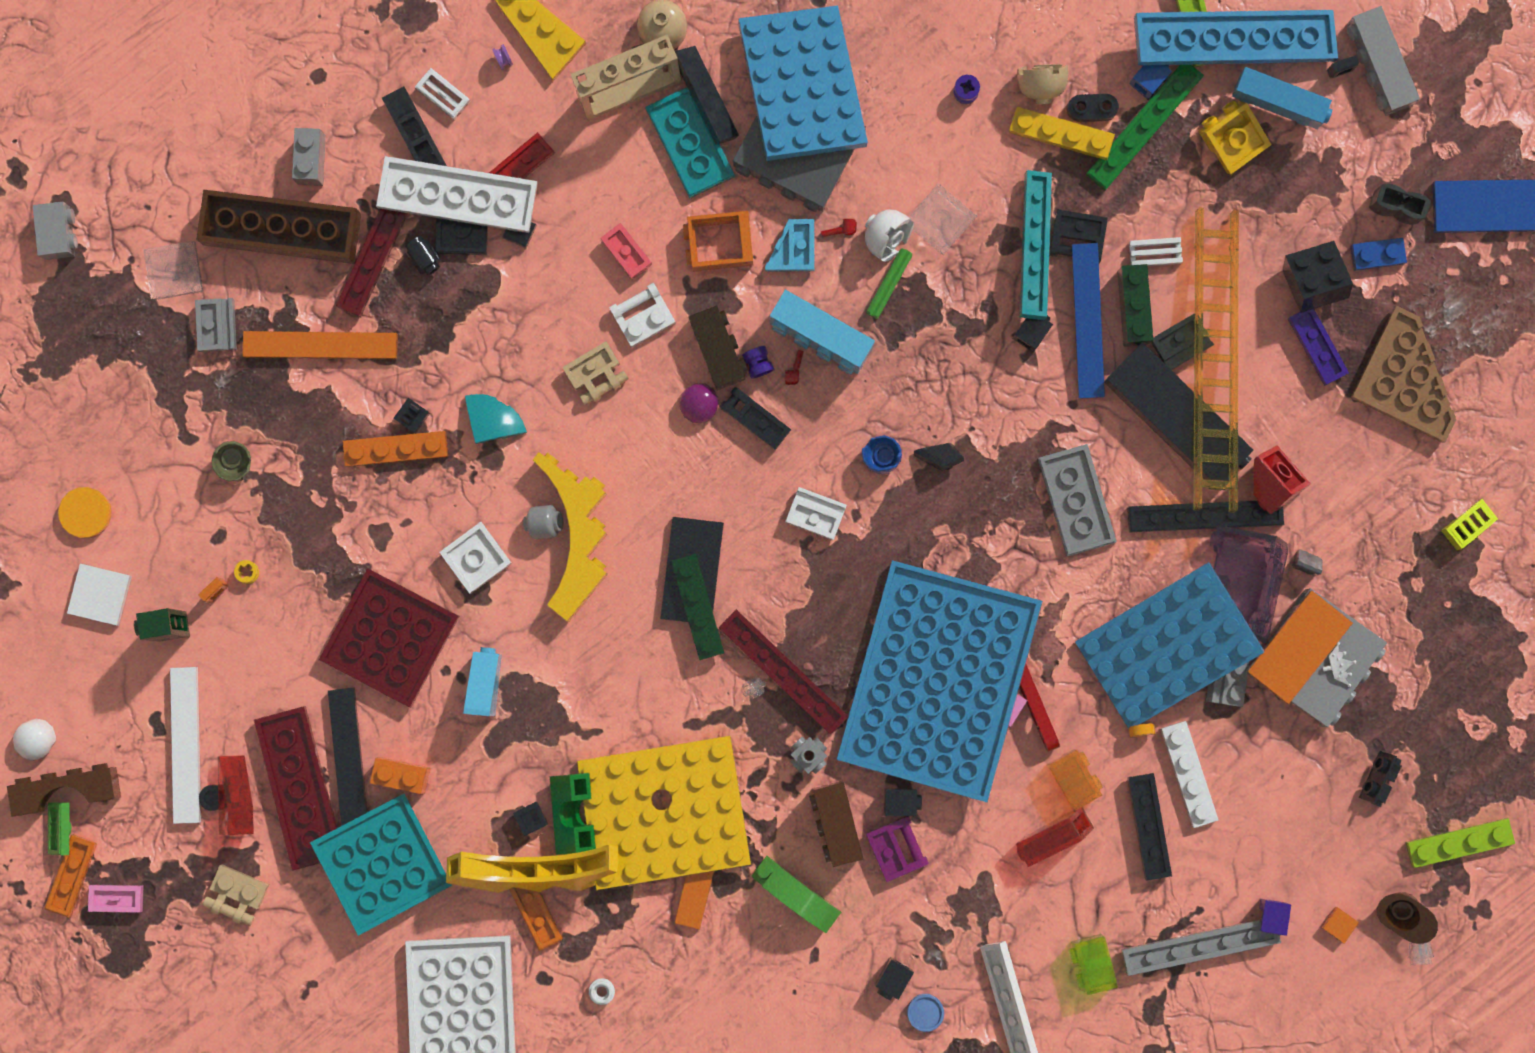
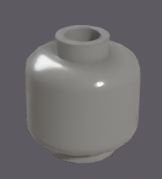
(543, 522)

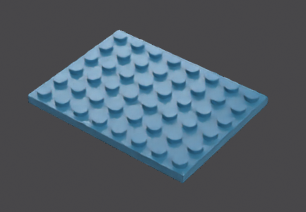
(939, 681)

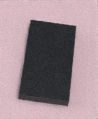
(686, 539)

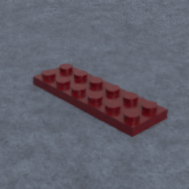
(296, 782)

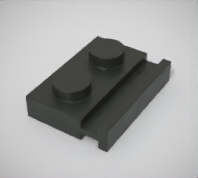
(1177, 343)

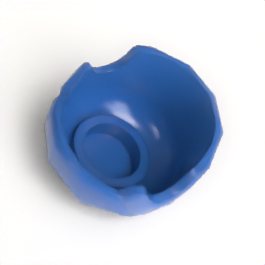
(882, 454)

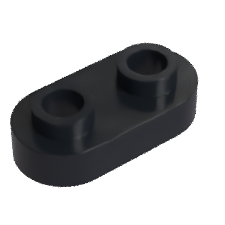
(1093, 107)

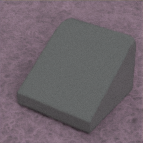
(1308, 563)

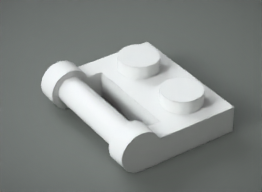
(647, 322)

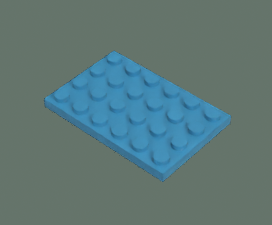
(802, 83)
(1169, 646)

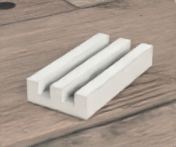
(459, 107)
(1156, 242)

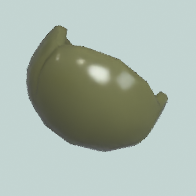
(231, 461)

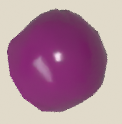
(699, 403)

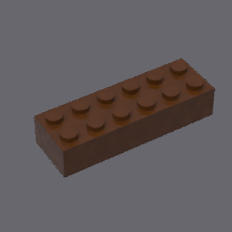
(278, 226)

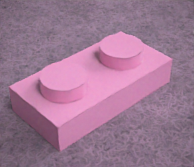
(115, 898)

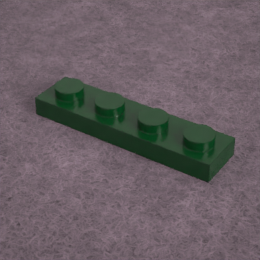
(697, 607)

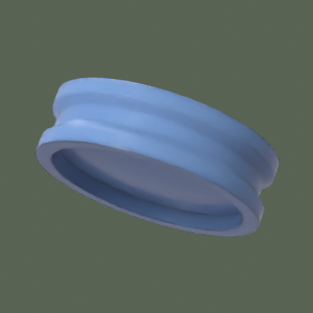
(925, 1012)

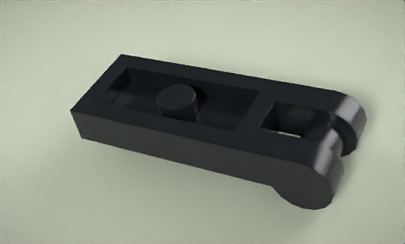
(756, 419)

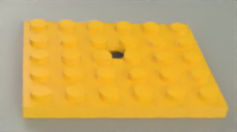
(692, 836)

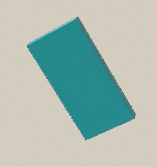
(689, 143)

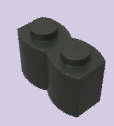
(1394, 201)

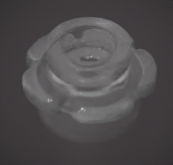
(754, 687)

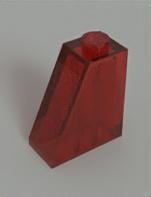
(1054, 837)

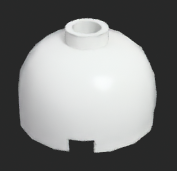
(886, 232)

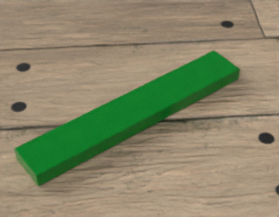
(1145, 125)

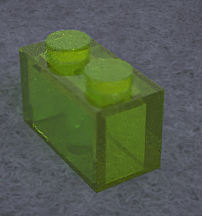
(1093, 963)

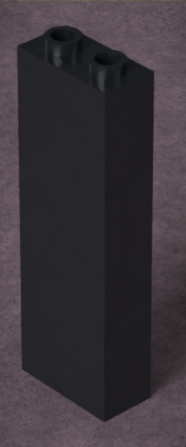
(1168, 410)

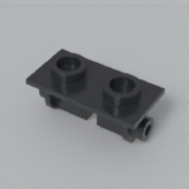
(1384, 768)

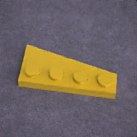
(544, 33)

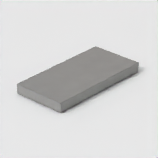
(1076, 500)

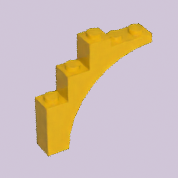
(581, 573)
(536, 874)

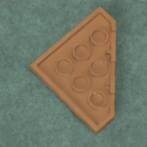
(1404, 379)

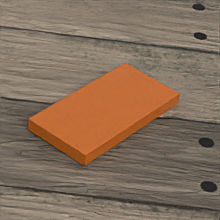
(1299, 647)

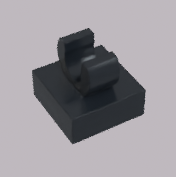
(411, 415)

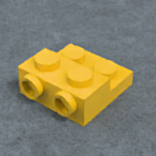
(1234, 136)

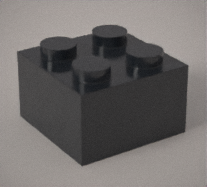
(1317, 276)

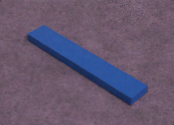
(1088, 320)

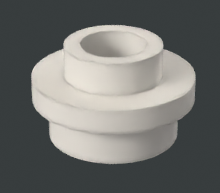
(595, 997)

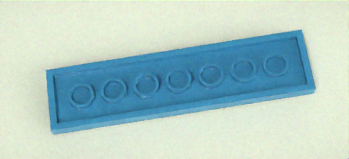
(1235, 37)

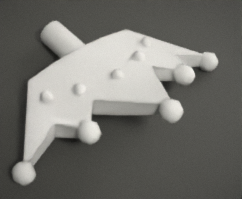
(1339, 665)

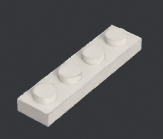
(1189, 774)

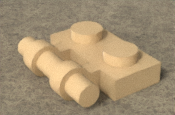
(591, 366)
(239, 887)

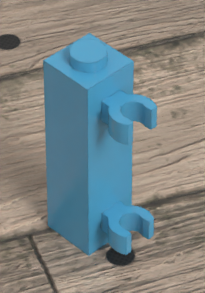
(1282, 98)

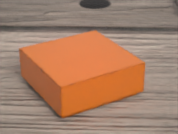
(213, 590)
(1340, 925)

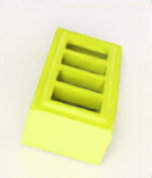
(1452, 535)

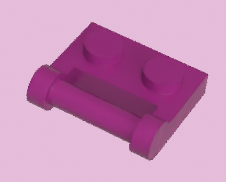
(888, 850)

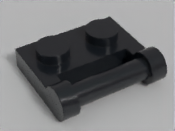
(1077, 227)

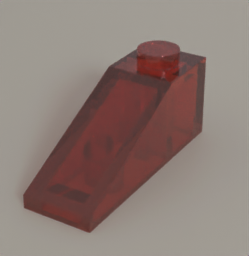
(234, 797)

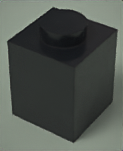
(1032, 332)
(902, 802)
(893, 979)

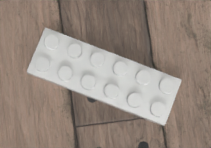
(456, 194)

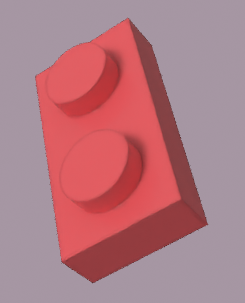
(626, 251)

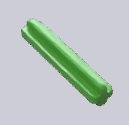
(889, 283)

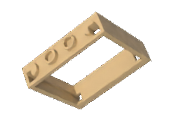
(627, 77)

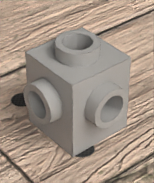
(801, 747)

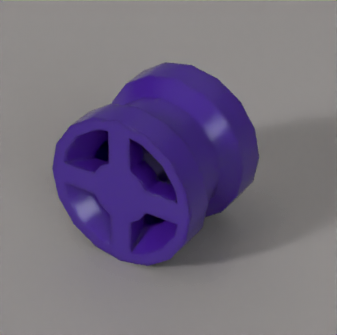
(965, 94)

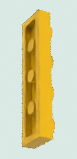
(1062, 133)

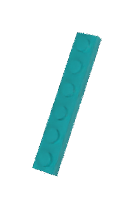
(1035, 245)

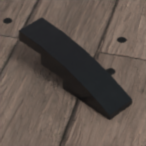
(412, 127)

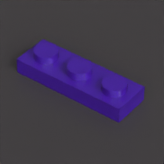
(1318, 346)

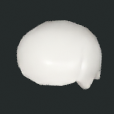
(34, 739)

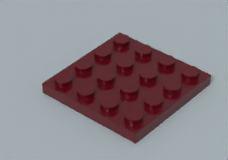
(389, 638)

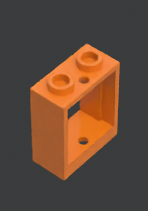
(740, 217)

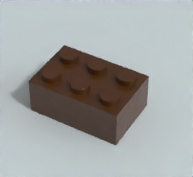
(836, 824)

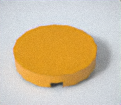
(84, 512)

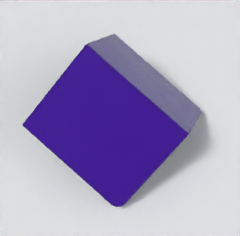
(1275, 916)

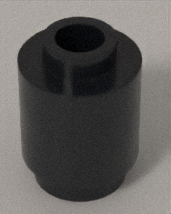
(423, 256)

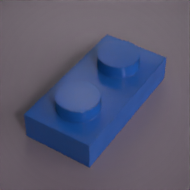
(1378, 254)

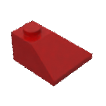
(1276, 480)

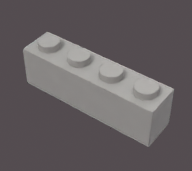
(1383, 61)

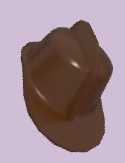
(1407, 917)

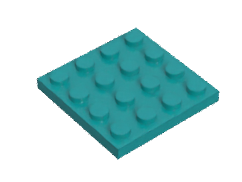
(380, 864)

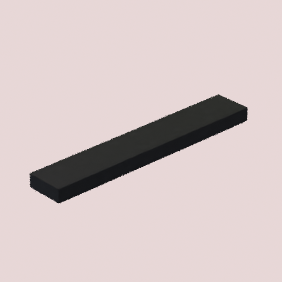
(1184, 517)
(347, 754)

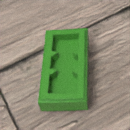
(58, 828)

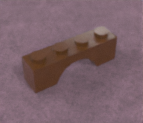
(32, 797)

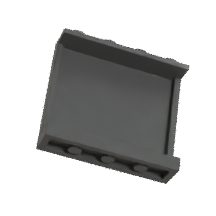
(802, 177)

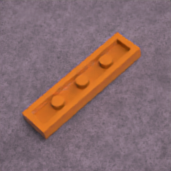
(395, 449)

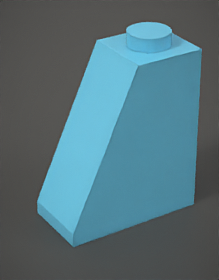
(483, 683)

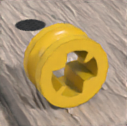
(246, 580)

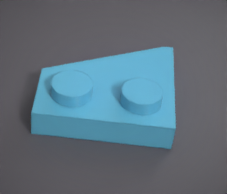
(795, 248)

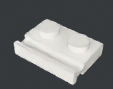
(816, 513)

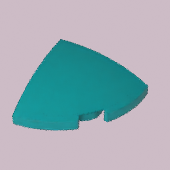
(492, 418)

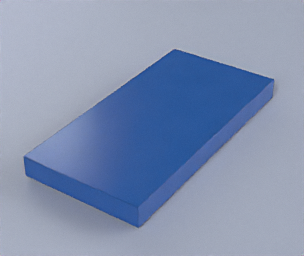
(1484, 206)

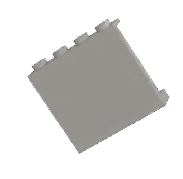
(1322, 694)

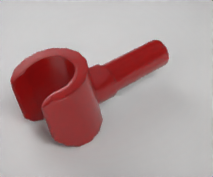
(849, 228)
(792, 376)

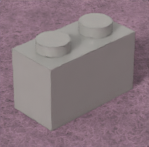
(308, 156)
(54, 230)

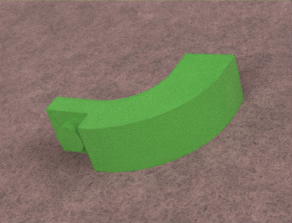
(796, 895)

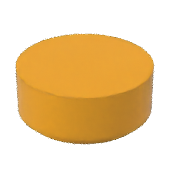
(1141, 730)

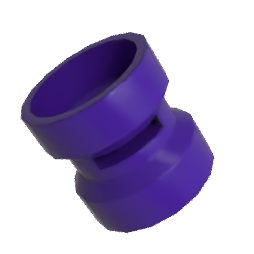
(758, 362)

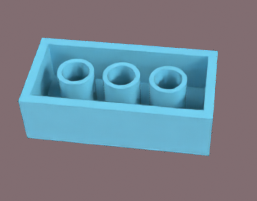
(821, 332)

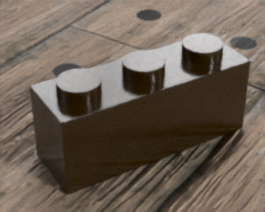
(718, 347)

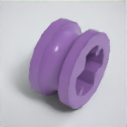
(502, 57)

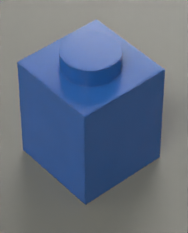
(1149, 79)

